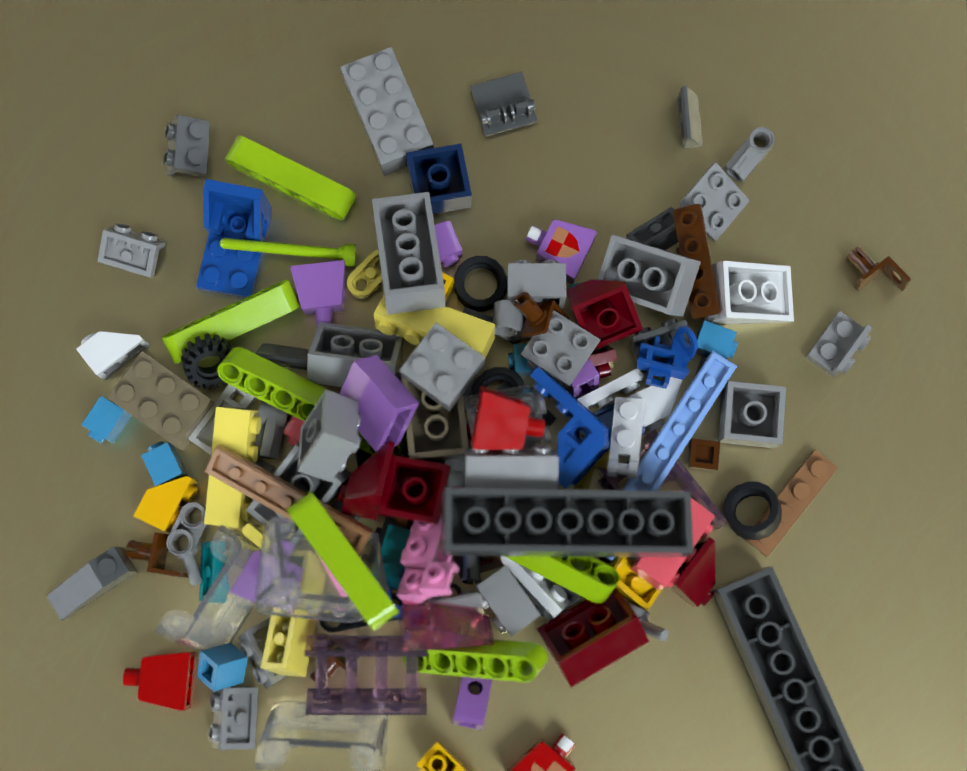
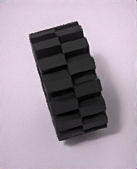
(197, 352)

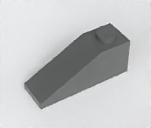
(91, 582)

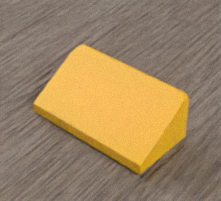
(632, 585)

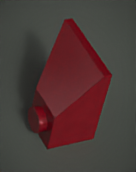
(604, 309)
(366, 485)
(414, 490)
(698, 575)

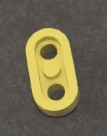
(366, 272)

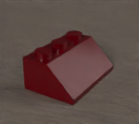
(592, 636)

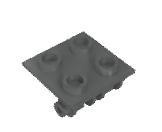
(504, 104)

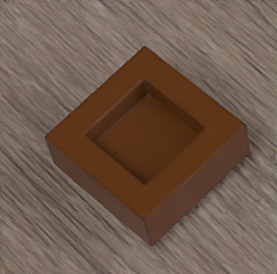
(704, 454)

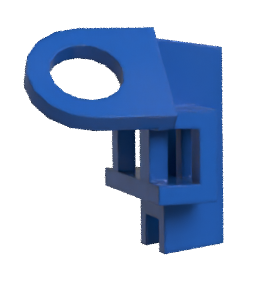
(677, 353)

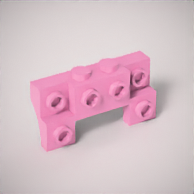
(426, 569)

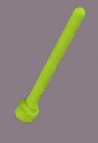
(344, 253)

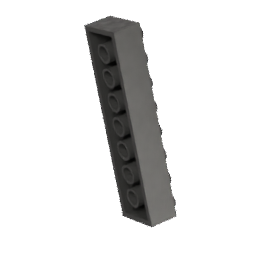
(566, 523)
(785, 674)

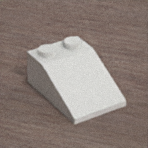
(752, 293)

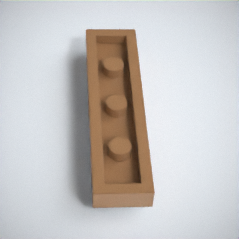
(795, 498)

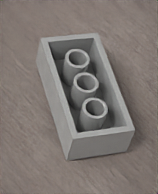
(386, 109)
(408, 253)

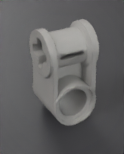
(508, 321)

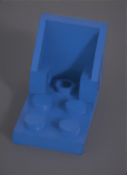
(236, 214)
(574, 454)

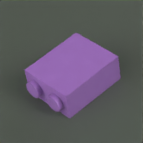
(383, 401)

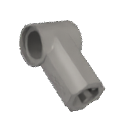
(749, 154)
(271, 436)

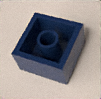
(443, 175)

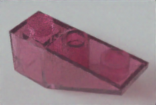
(442, 626)

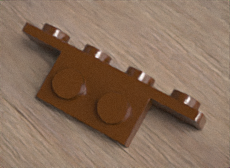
(694, 245)

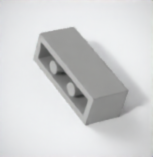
(512, 468)

